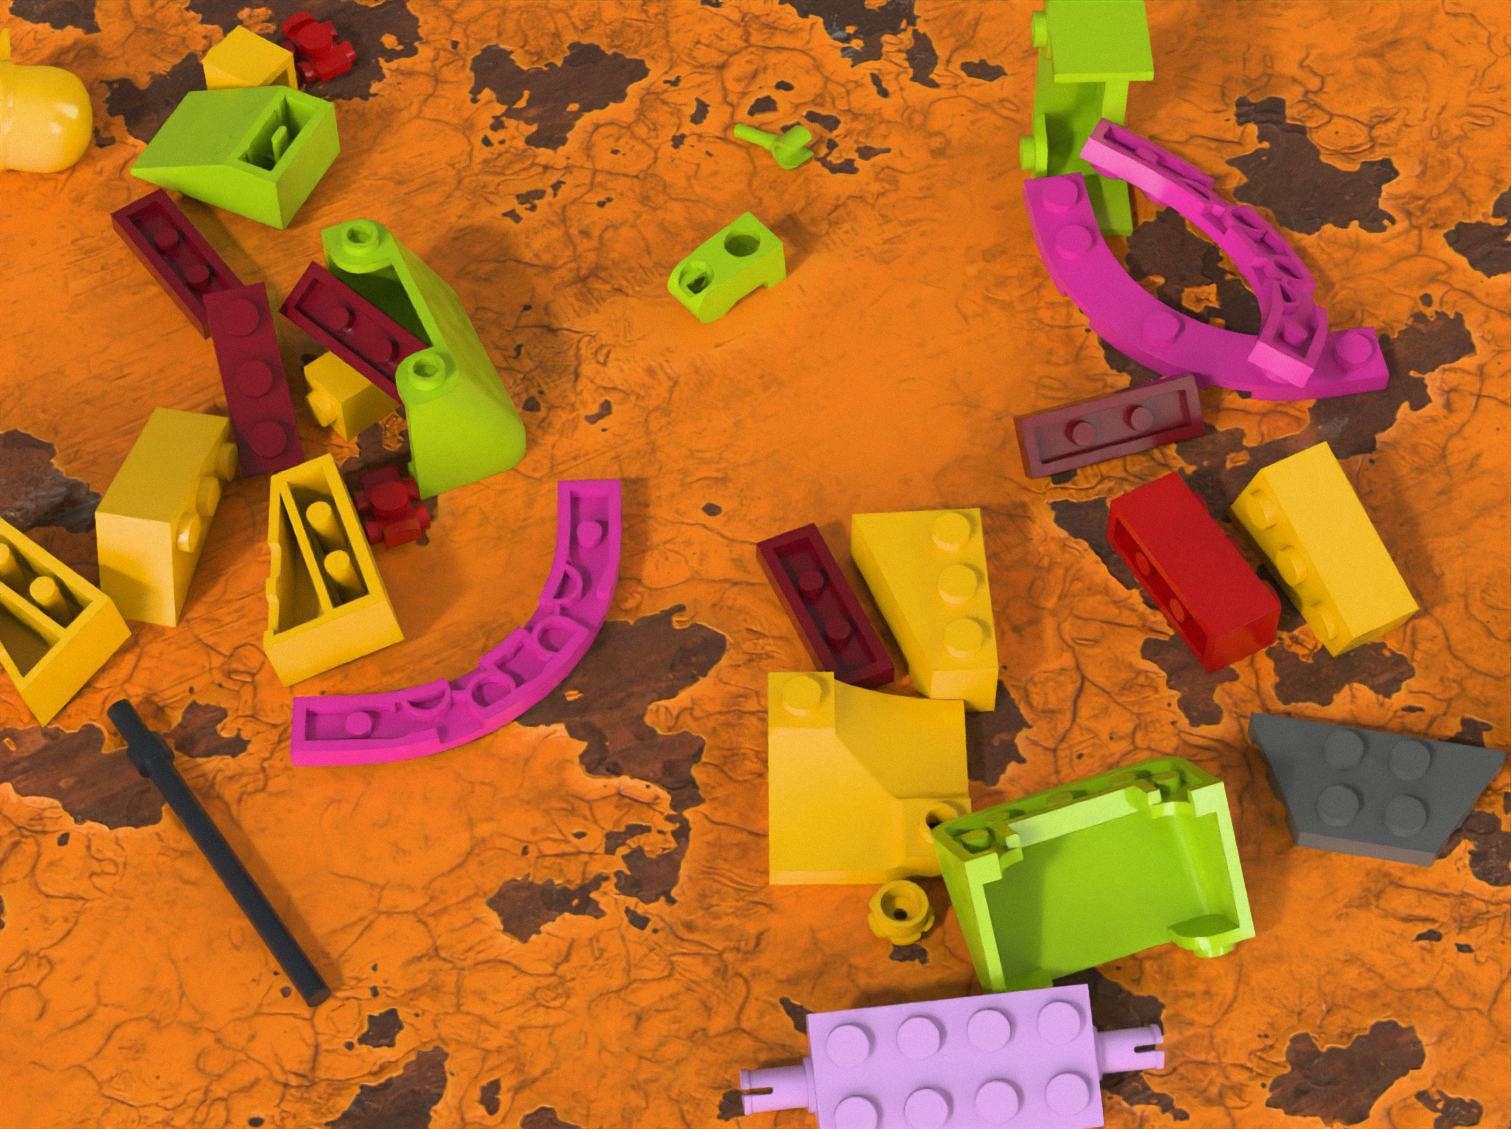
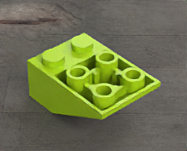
(244, 150)

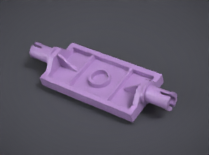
(957, 1064)

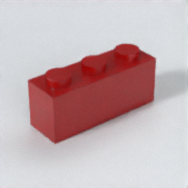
(1193, 572)

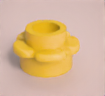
(905, 898)

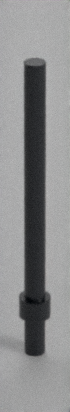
(155, 760)

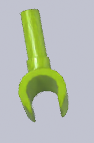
(786, 149)

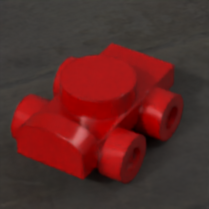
(316, 47)
(389, 502)

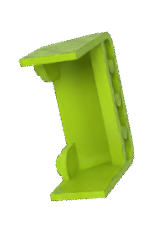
(1083, 75)

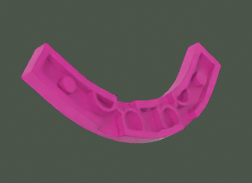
(1291, 322)
(1160, 335)
(508, 677)

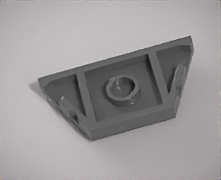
(1371, 788)

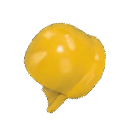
(42, 116)

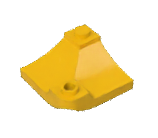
(859, 781)

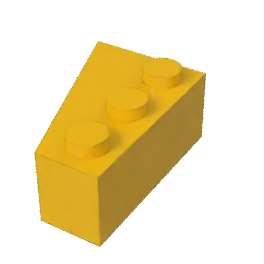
(162, 512)
(1323, 549)
(323, 577)
(935, 598)
(51, 625)

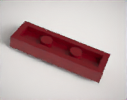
(174, 254)
(351, 326)
(253, 379)
(1109, 425)
(824, 608)

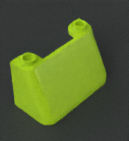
(451, 393)
(1095, 874)

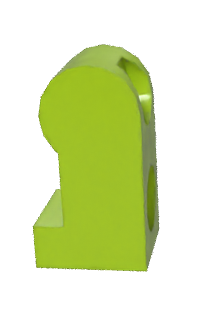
(728, 268)

